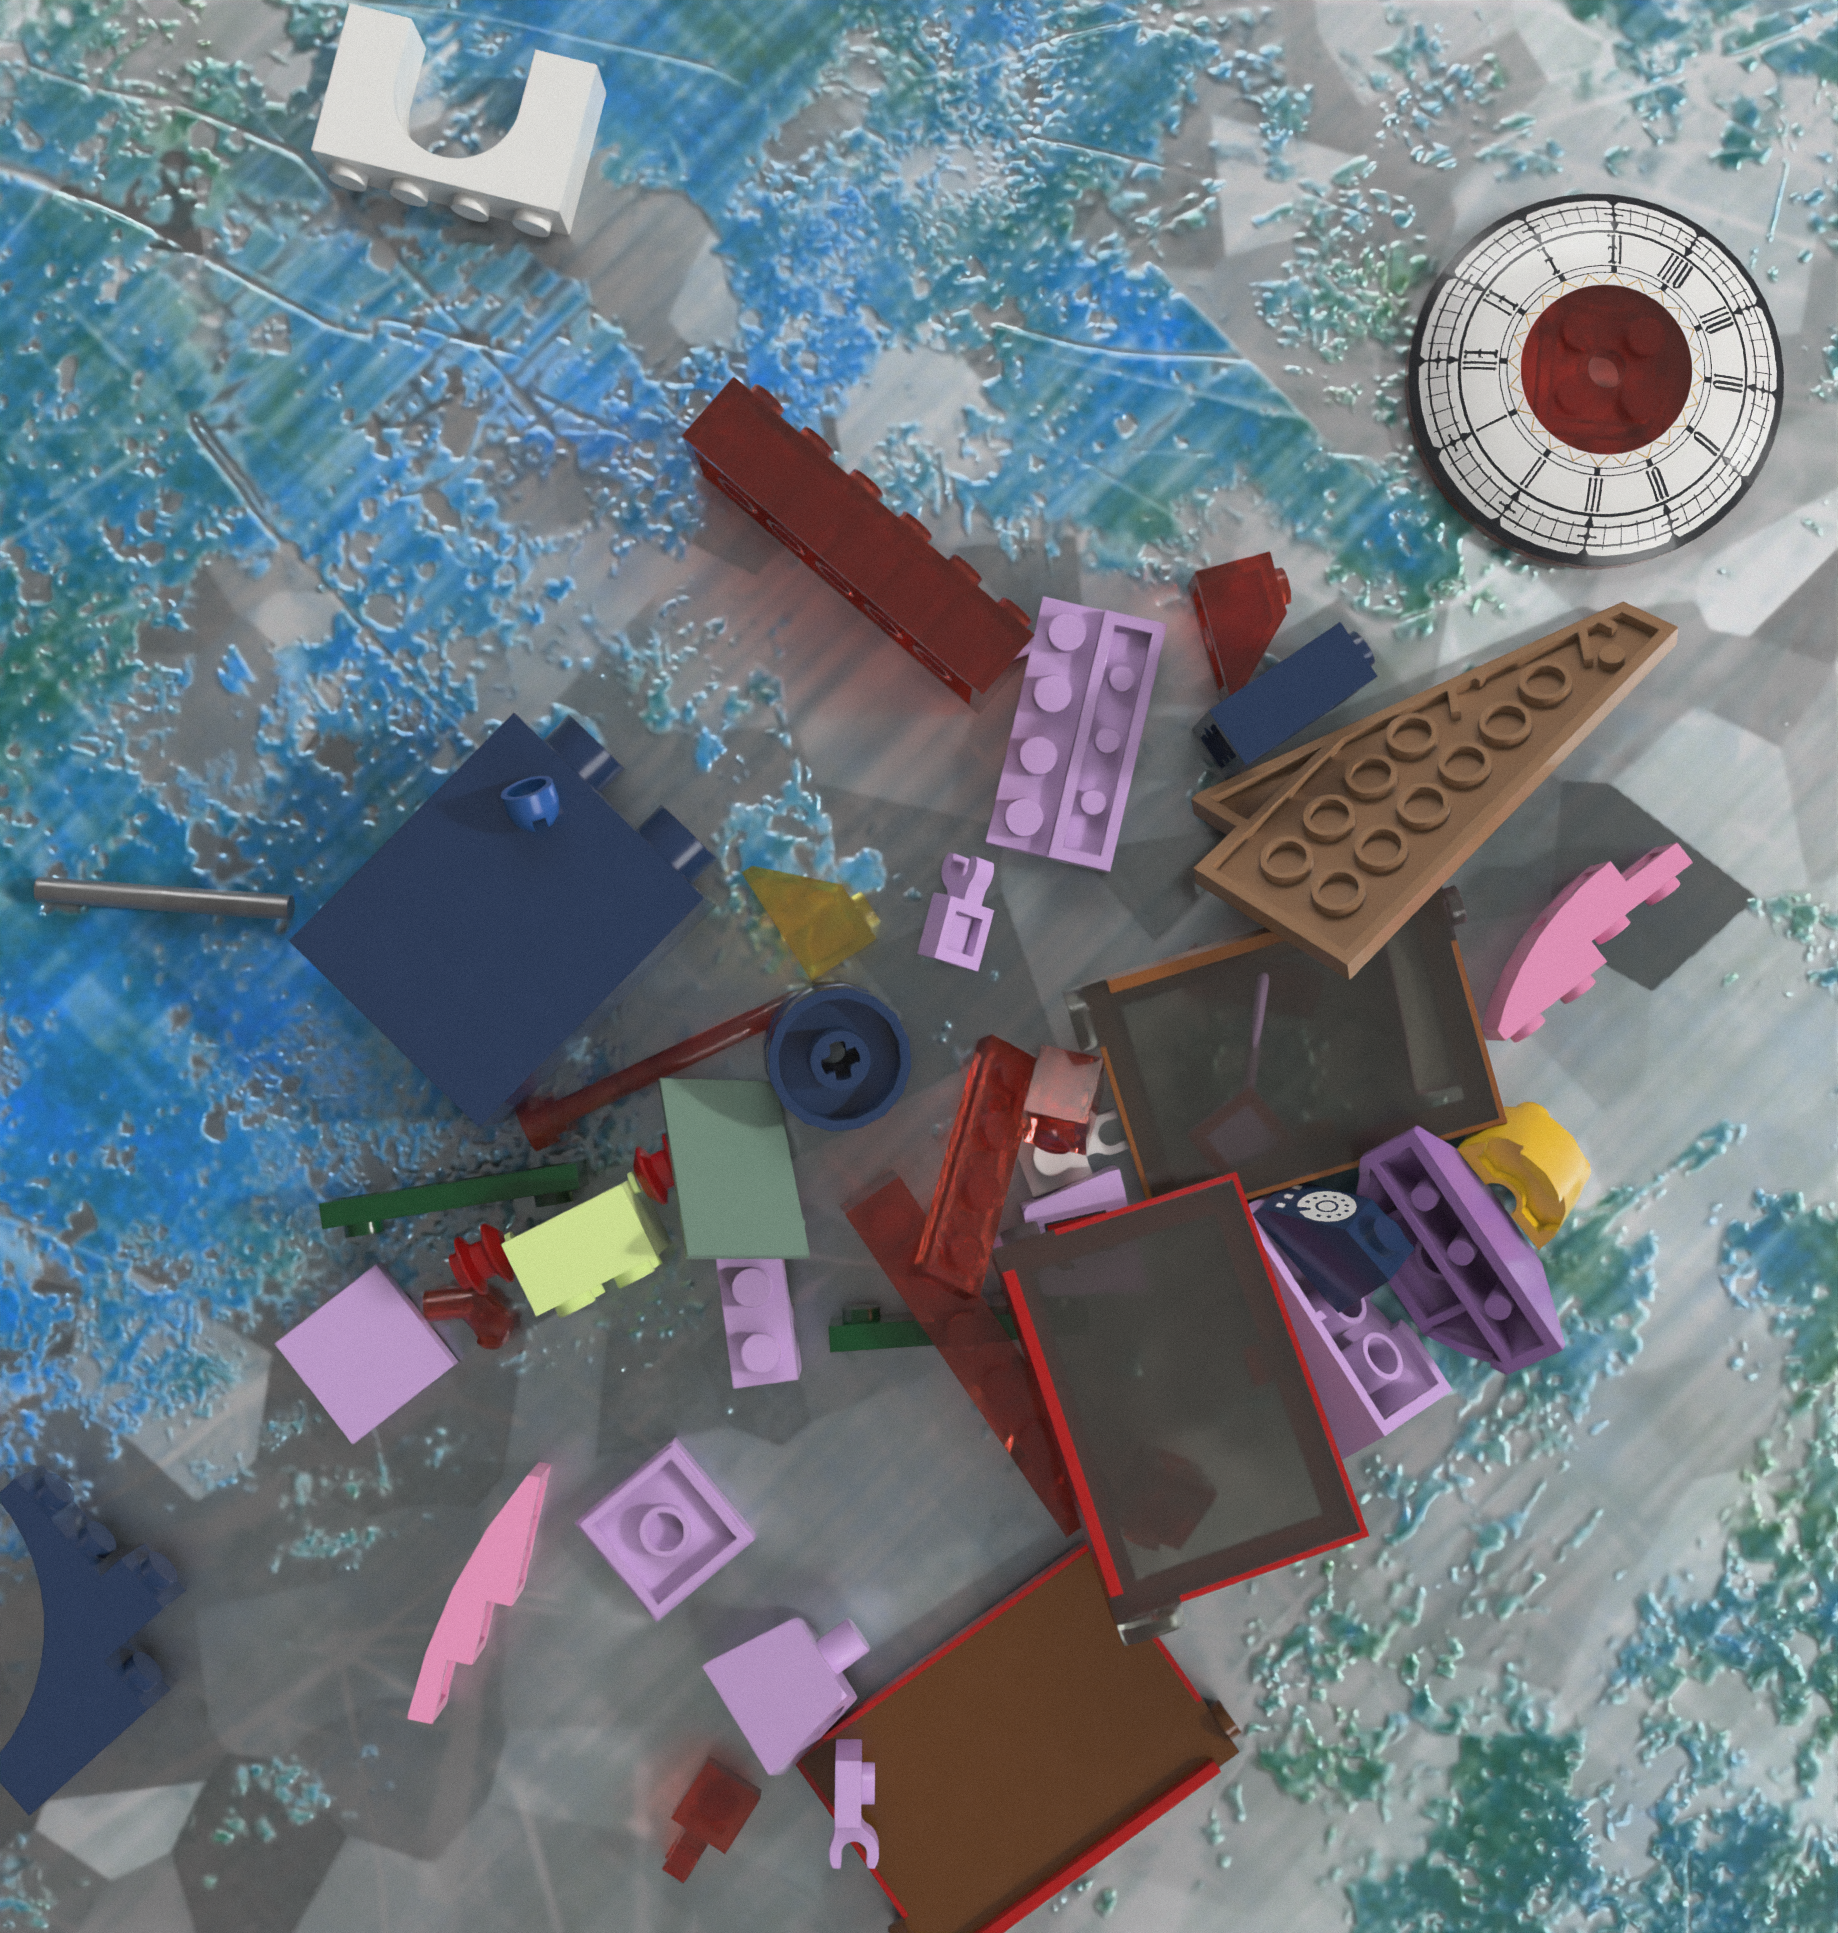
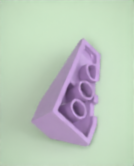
(1361, 1363)

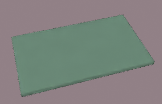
(732, 1170)

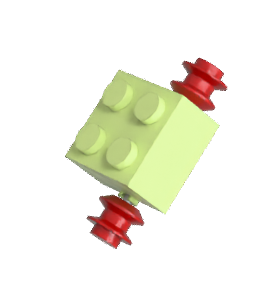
(580, 1249)

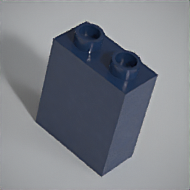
(504, 943)

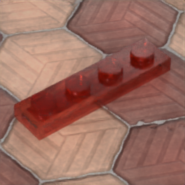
(976, 1170)

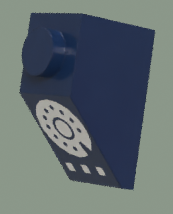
(1335, 1240)

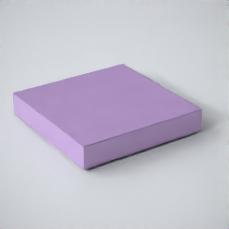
(366, 1352)
(666, 1529)

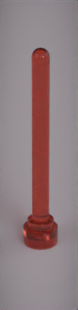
(548, 1118)

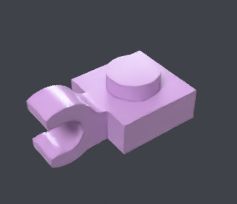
(957, 921)
(852, 1788)

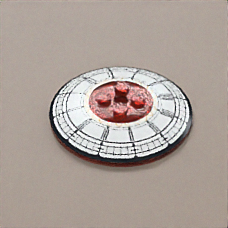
(1542, 449)

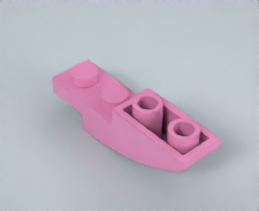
(1558, 951)

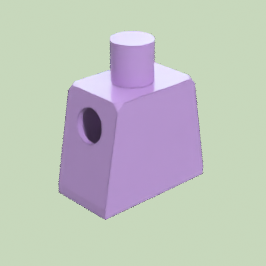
(788, 1687)

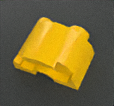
(1535, 1163)

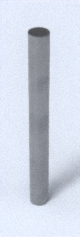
(164, 898)

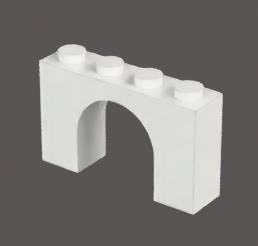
(523, 179)

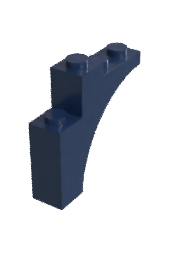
(92, 1607)

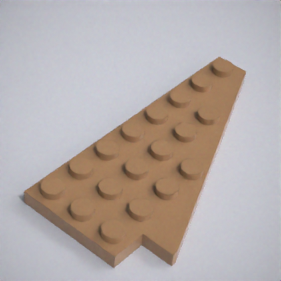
(1379, 814)

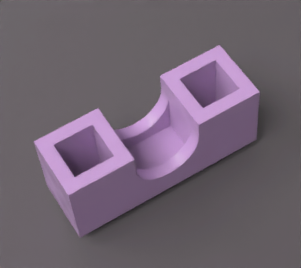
(758, 1322)

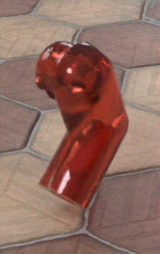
(483, 1314)

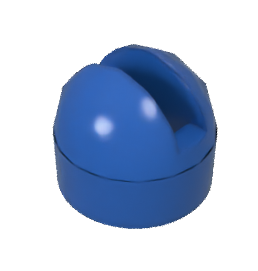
(531, 801)

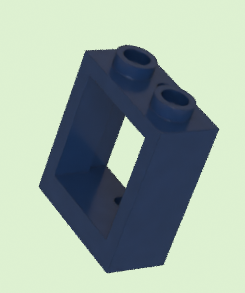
(1285, 699)

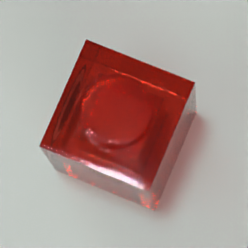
(1063, 1100)

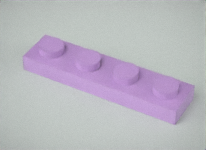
(1044, 727)
(1107, 741)

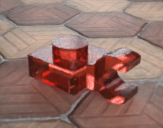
(711, 1814)

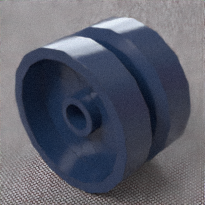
(862, 1082)

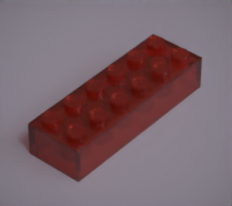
(858, 544)

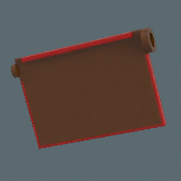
(1022, 1755)

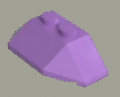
(1471, 1268)

